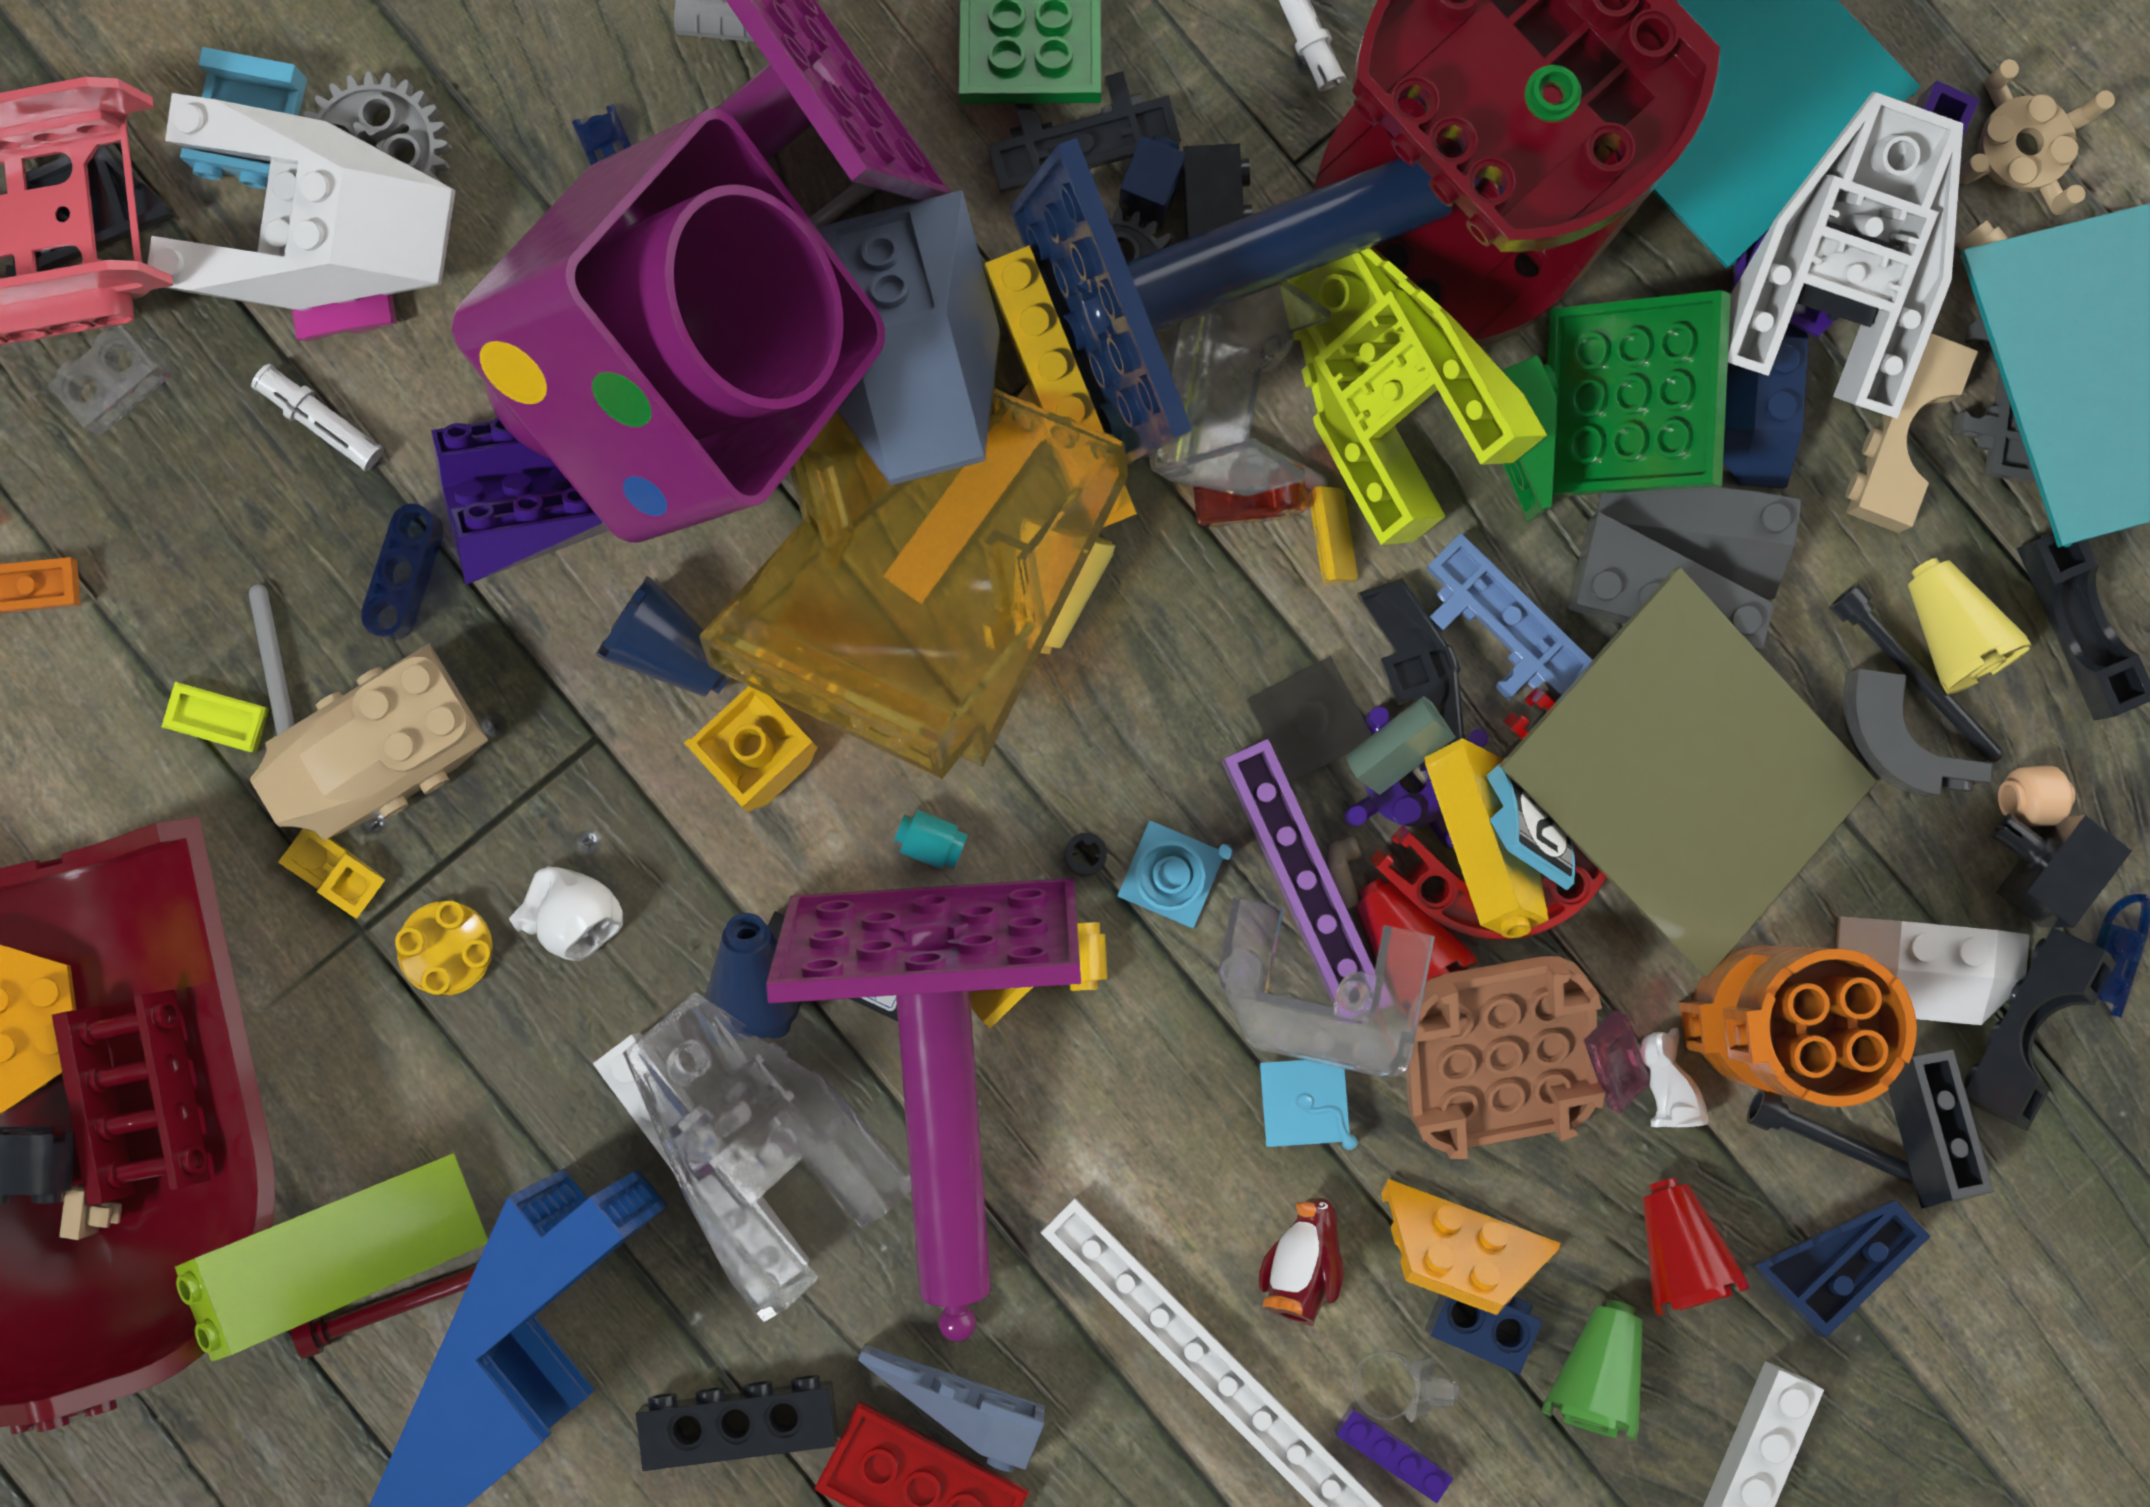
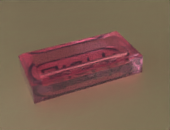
(1617, 1061)

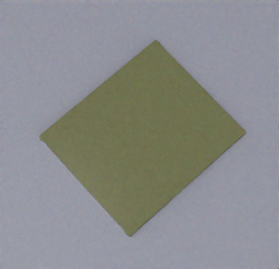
(1689, 772)

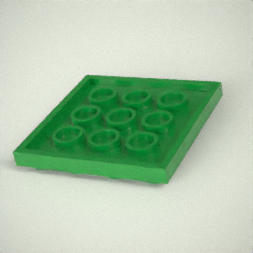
(1640, 393)

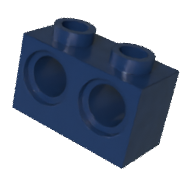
(1152, 179)
(1479, 1332)

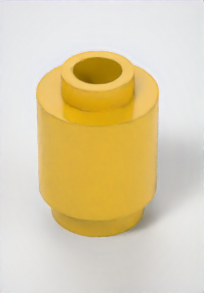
(1092, 956)

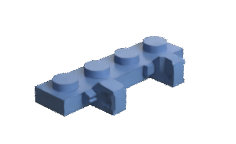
(1482, 591)

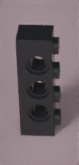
(666, 1447)

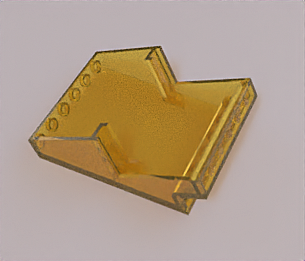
(924, 597)

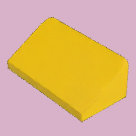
(1332, 535)

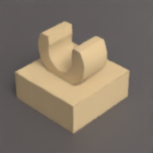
(83, 1220)

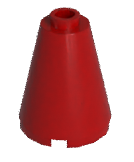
(1389, 906)
(1685, 1250)

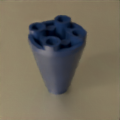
(742, 975)

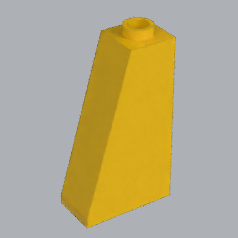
(1501, 886)

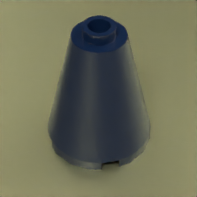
(661, 642)

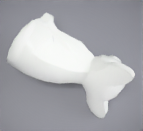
(1675, 1091)

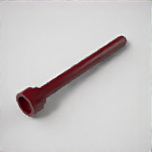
(316, 1334)

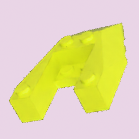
(1376, 365)

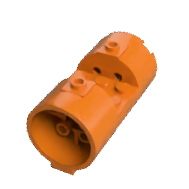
(1803, 1023)

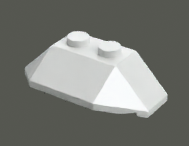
(1946, 969)

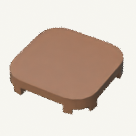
(1503, 1055)

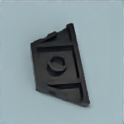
(107, 201)

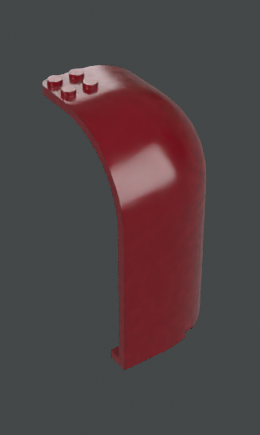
(105, 1309)

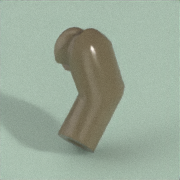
(1339, 855)

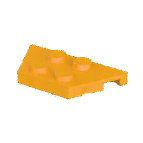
(29, 995)
(1463, 1250)

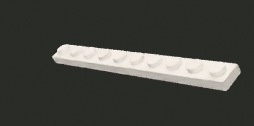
(1203, 1360)

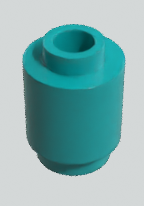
(930, 839)

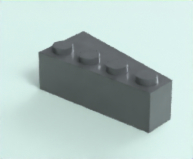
(1624, 568)

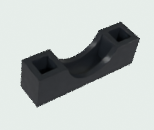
(2102, 665)
(2062, 975)

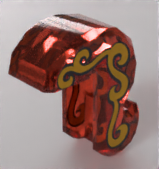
(1222, 508)

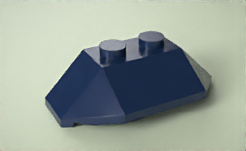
(1766, 416)

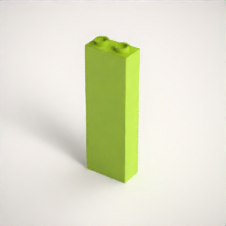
(329, 1257)

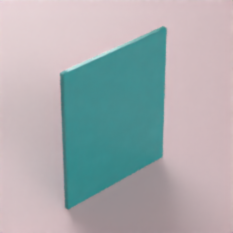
(1778, 103)
(2075, 361)

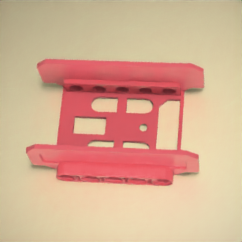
(74, 121)

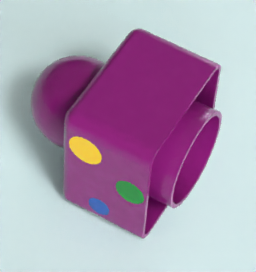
(671, 331)

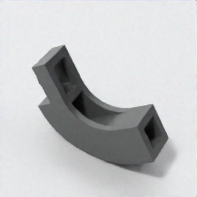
(1881, 739)

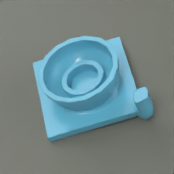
(1172, 873)
(1305, 1104)

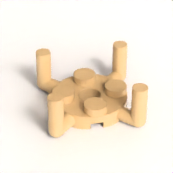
(2047, 124)

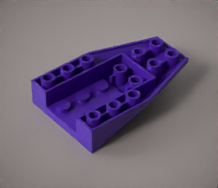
(505, 499)

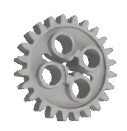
(355, 109)

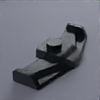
(1422, 658)

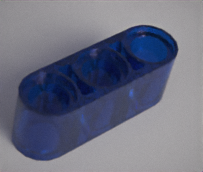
(397, 549)

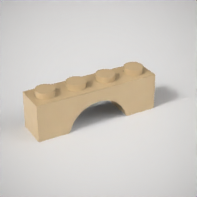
(1889, 485)

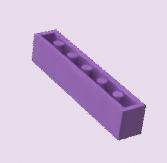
(1297, 865)

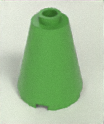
(1602, 1374)

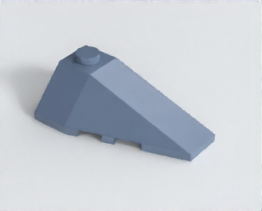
(981, 1416)

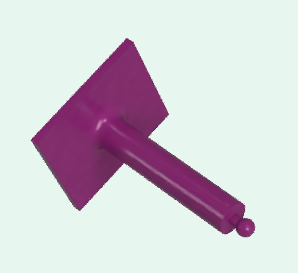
(823, 84)
(931, 953)

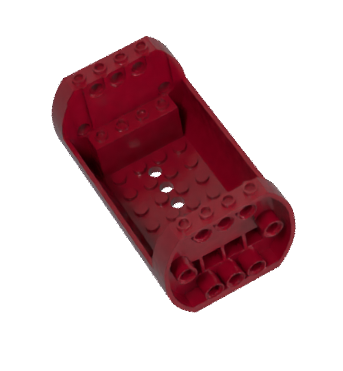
(1550, 192)

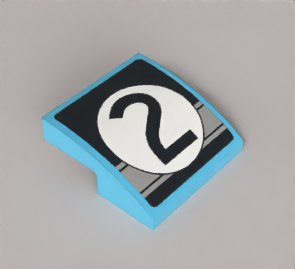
(1530, 832)

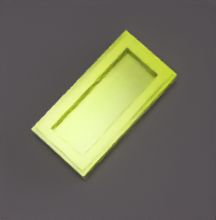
(215, 717)

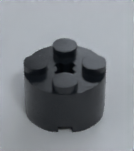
(35, 1163)

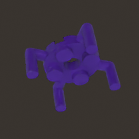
(1402, 806)

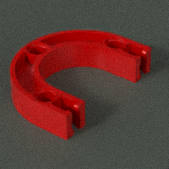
(1453, 903)

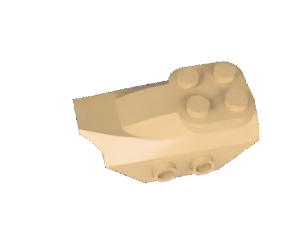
(369, 748)

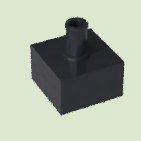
(2058, 868)

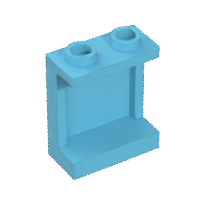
(249, 83)

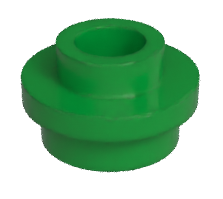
(1560, 79)

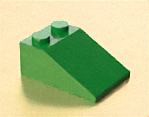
(1533, 472)

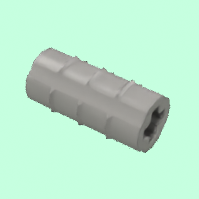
(708, 20)

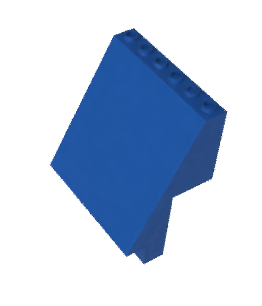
(498, 1368)

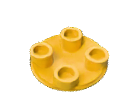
(444, 948)

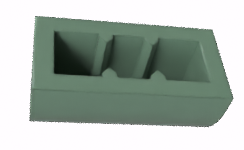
(1400, 746)

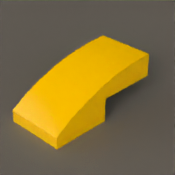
(332, 871)

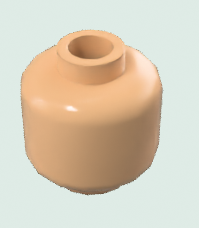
(2037, 795)

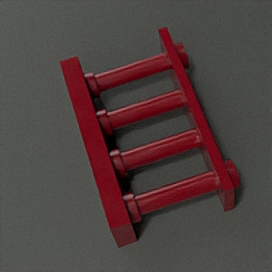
(95, 1105)

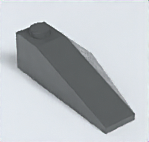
(1722, 529)

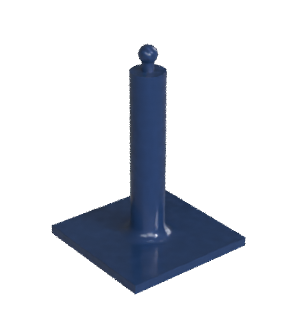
(1117, 304)

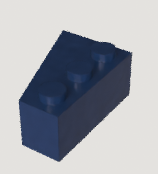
(1842, 1265)

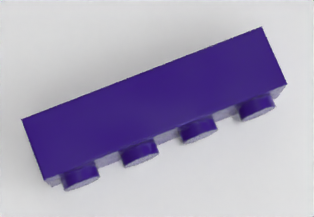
(1393, 1454)

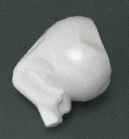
(568, 913)

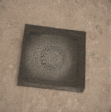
(1309, 719)

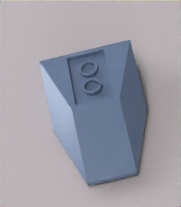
(933, 384)

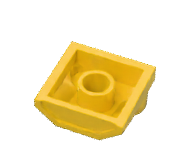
(753, 749)

